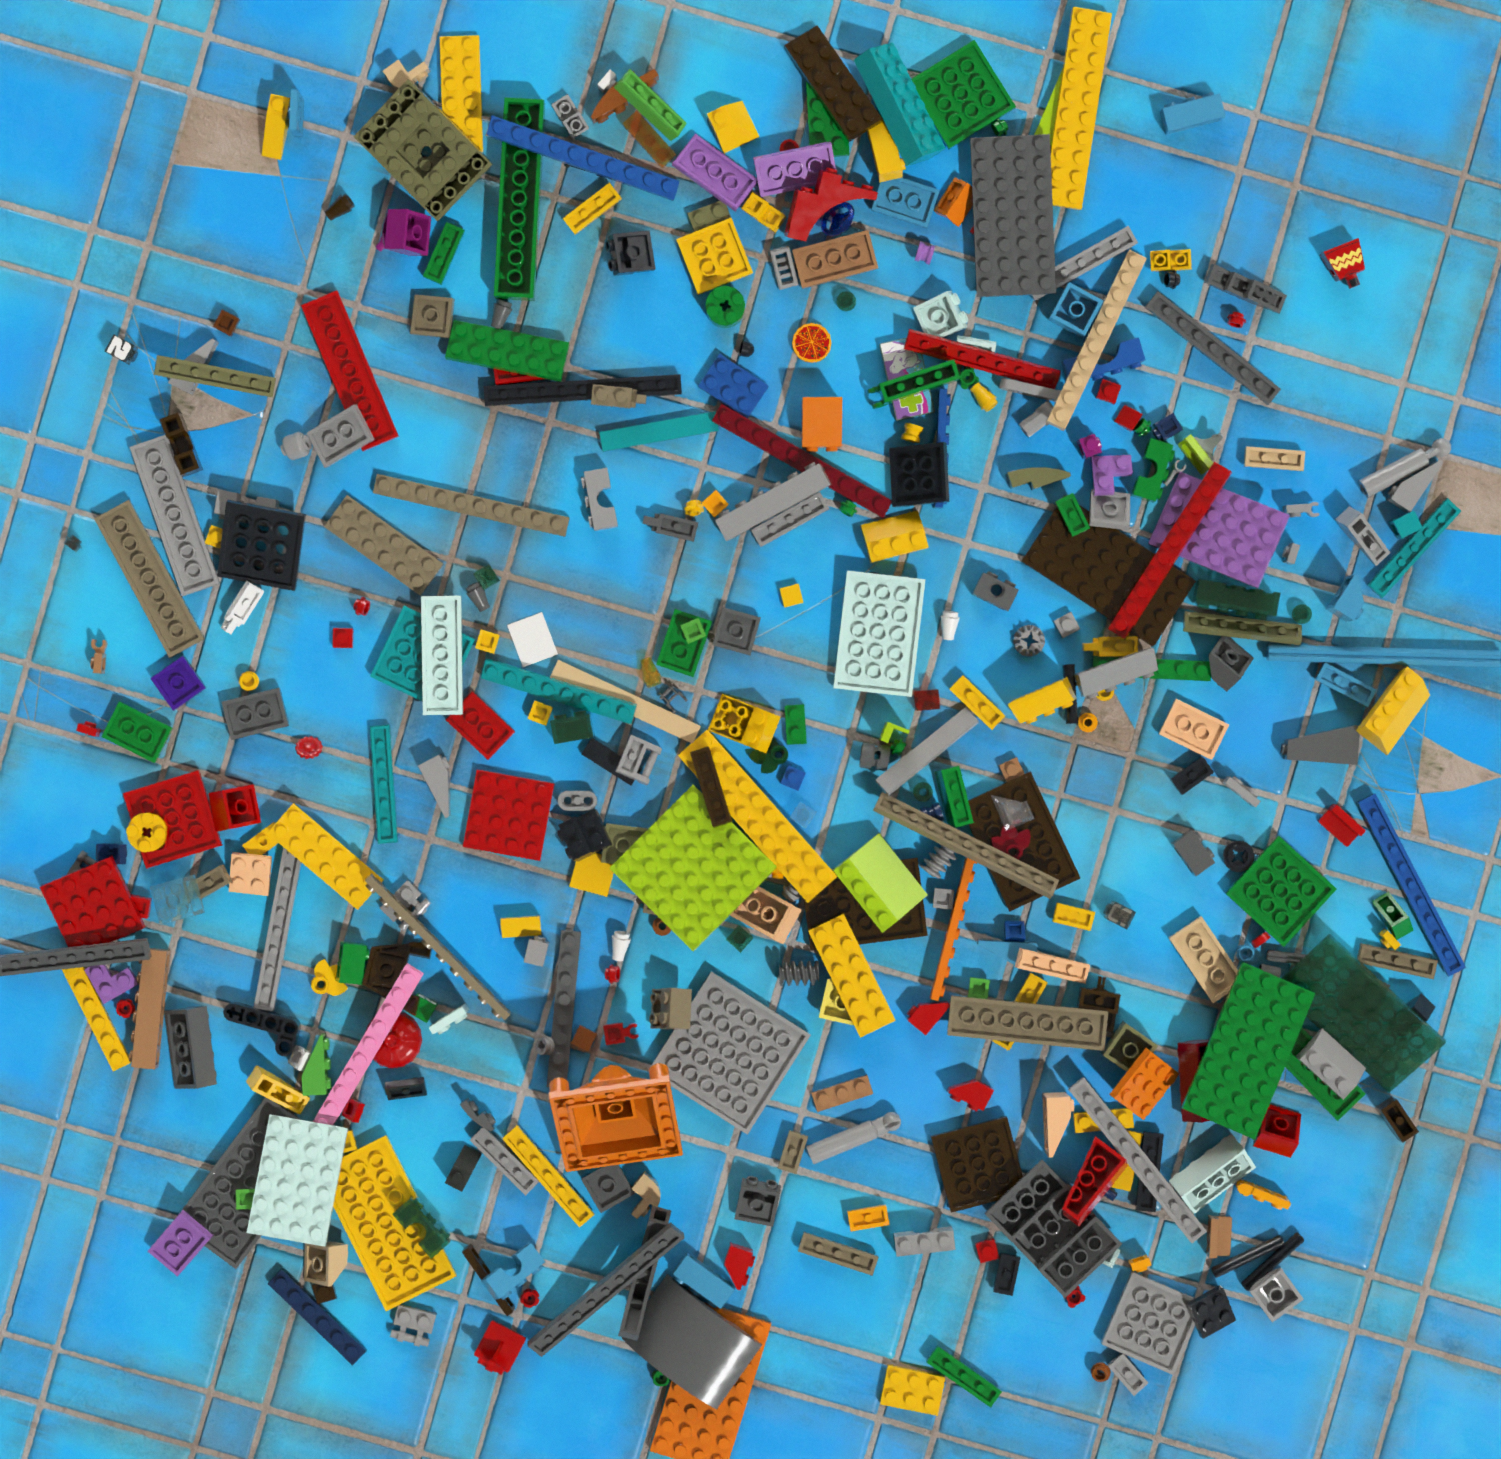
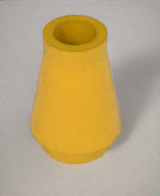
(984, 397)

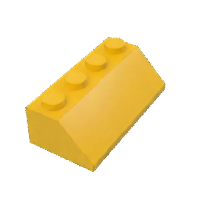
(1394, 710)

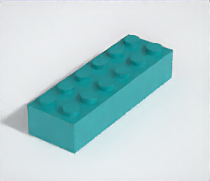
(899, 104)

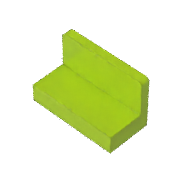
(888, 729)

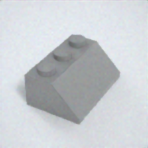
(1331, 1063)

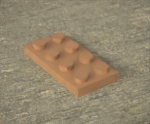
(835, 259)

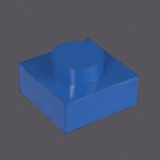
(793, 778)
(1014, 931)

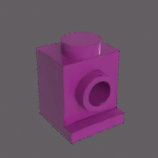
(1089, 446)

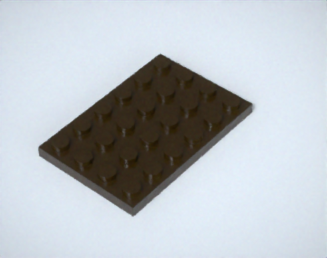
(1046, 846)
(837, 900)

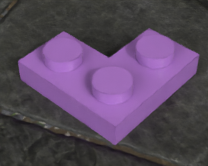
(1106, 468)
(110, 986)

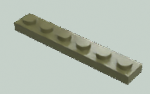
(214, 376)
(1242, 628)

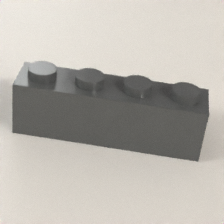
(190, 1047)

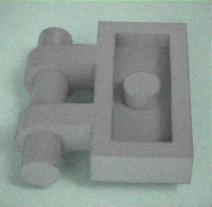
(407, 895)
(414, 1319)

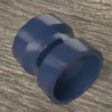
(934, 811)

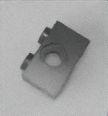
(983, 591)

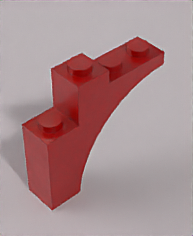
(829, 192)

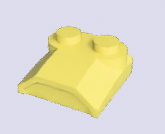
(832, 1005)

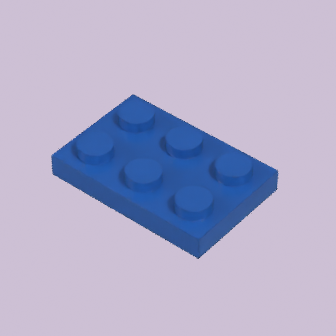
(733, 386)

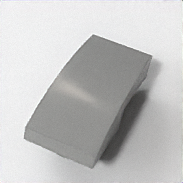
(570, 116)

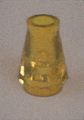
(650, 674)

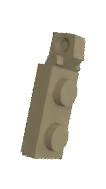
(616, 397)

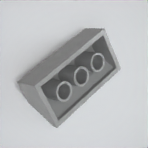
(1116, 672)

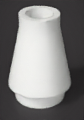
(949, 624)
(620, 943)

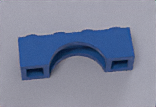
(1128, 355)

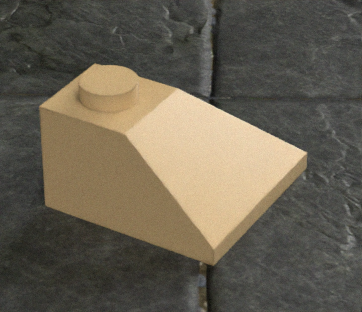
(325, 1263)

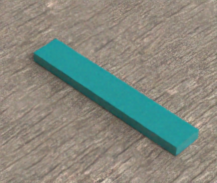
(658, 431)
(1414, 548)
(383, 784)

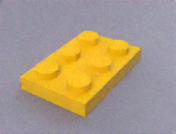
(912, 1390)

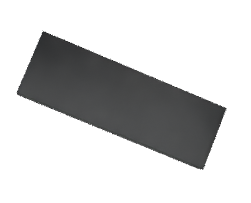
(605, 758)

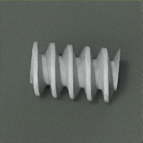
(938, 861)

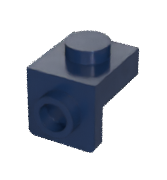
(1166, 427)
(118, 851)

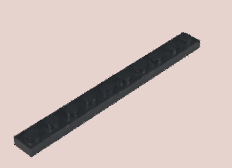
(577, 390)

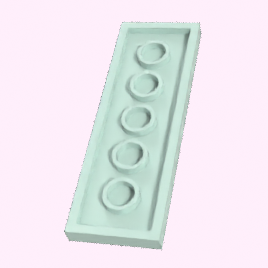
(442, 655)

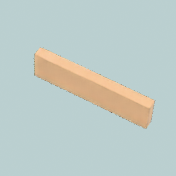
(1052, 965)

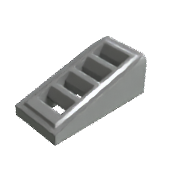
(785, 249)

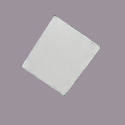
(532, 639)

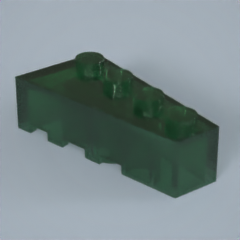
(1236, 599)

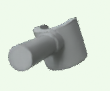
(1175, 470)

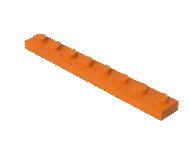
(952, 931)

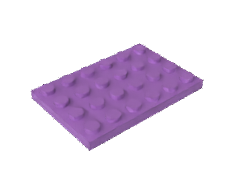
(1232, 538)

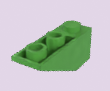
(315, 1076)

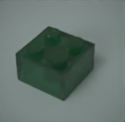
(572, 728)

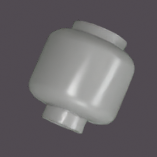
(296, 445)

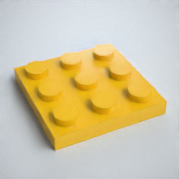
(714, 256)

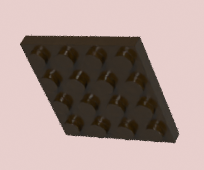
(977, 1163)

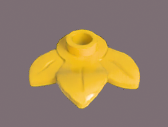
(328, 976)

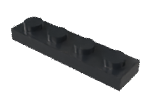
(1152, 1146)

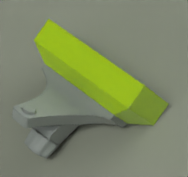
(1200, 451)

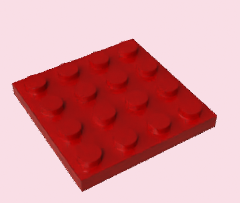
(186, 811)
(508, 815)
(93, 905)

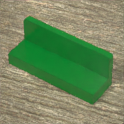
(954, 797)

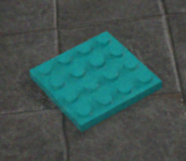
(402, 655)

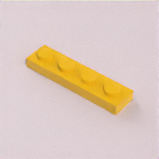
(1029, 993)

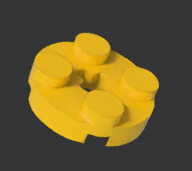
(135, 832)

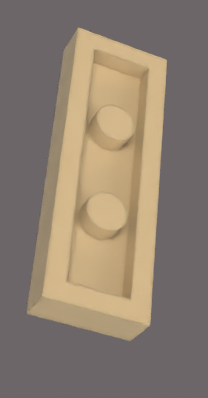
(1274, 458)

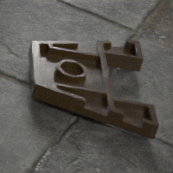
(386, 965)

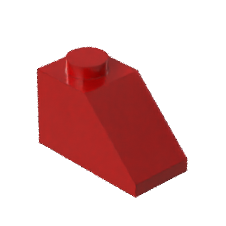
(926, 1015)

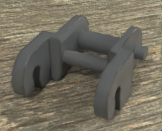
(662, 696)

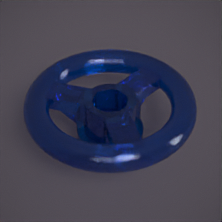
(840, 222)

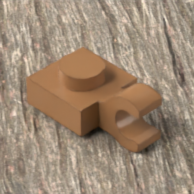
(98, 662)

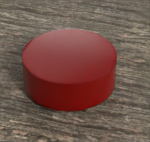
(1260, 939)

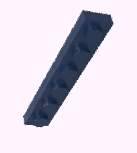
(317, 1316)

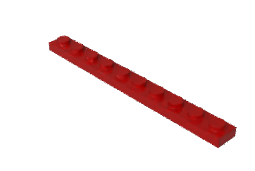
(1170, 550)

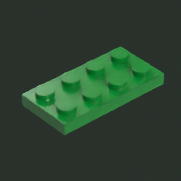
(823, 127)

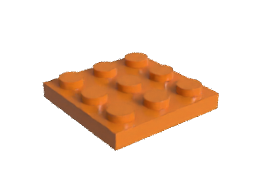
(1144, 1084)

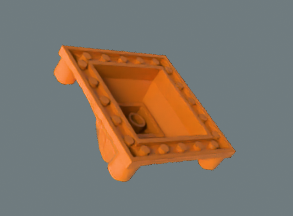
(615, 1119)

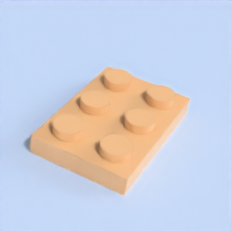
(1193, 729)

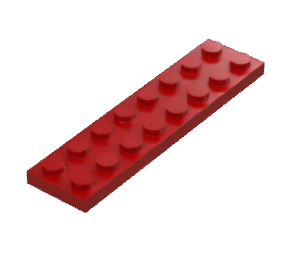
(349, 365)

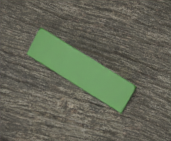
(650, 105)

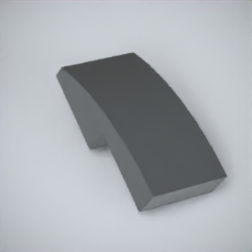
(483, 1119)

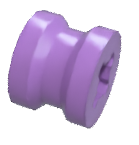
(924, 253)

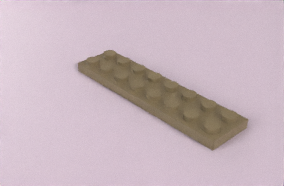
(149, 578)
(1027, 1023)

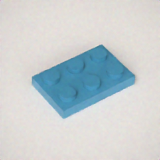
(906, 201)

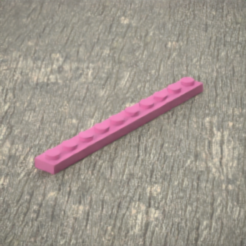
(369, 1045)

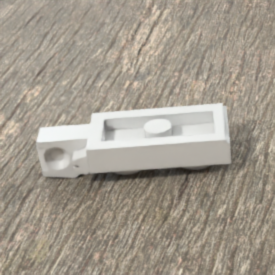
(242, 607)

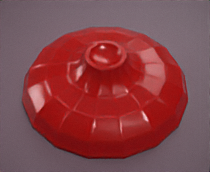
(401, 1043)

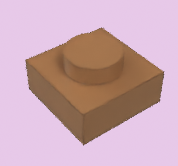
(1011, 769)

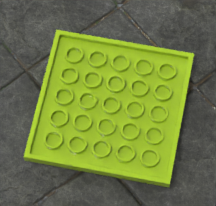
(692, 871)

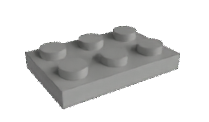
(340, 436)

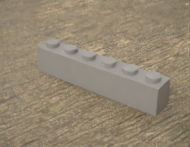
(773, 501)

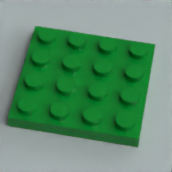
(962, 94)
(1280, 891)

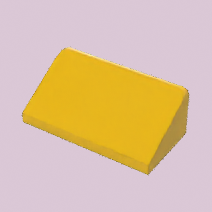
(520, 926)

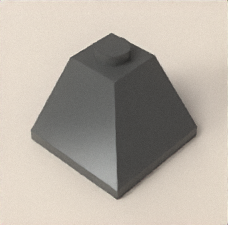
(1228, 662)

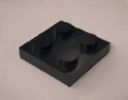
(1211, 1311)

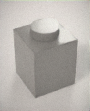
(536, 951)

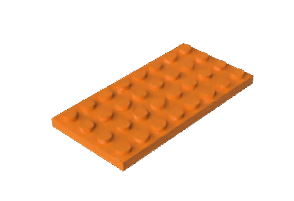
(694, 1428)

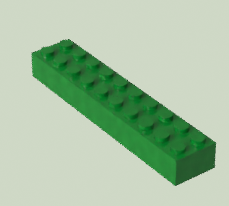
(519, 207)

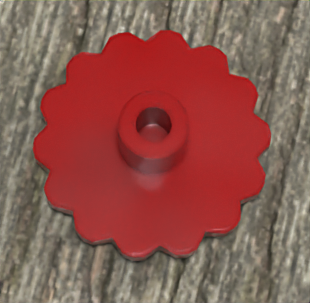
(308, 747)

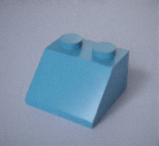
(1348, 600)

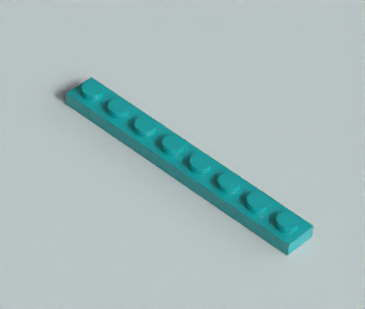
(558, 691)

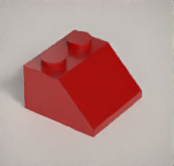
(234, 807)
(1279, 1131)

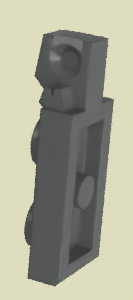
(672, 526)

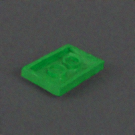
(675, 651)
(137, 732)

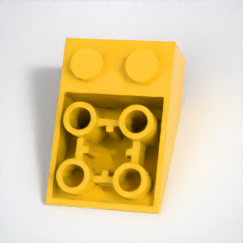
(744, 723)

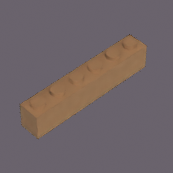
(150, 1010)

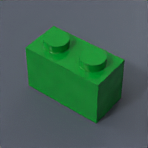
(351, 963)

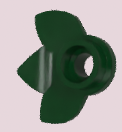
(768, 760)

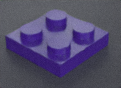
(178, 683)

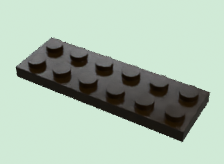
(833, 83)

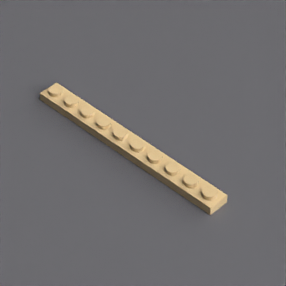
(1096, 340)

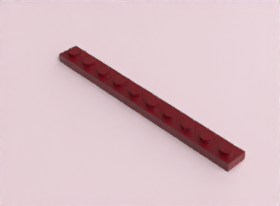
(799, 459)

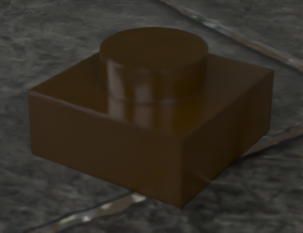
(324, 1293)

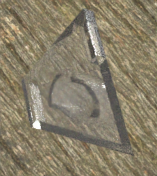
(1012, 812)

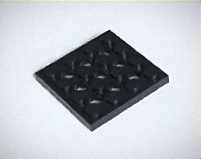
(248, 571)

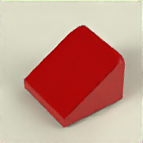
(1128, 418)

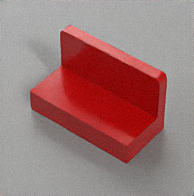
(1341, 825)

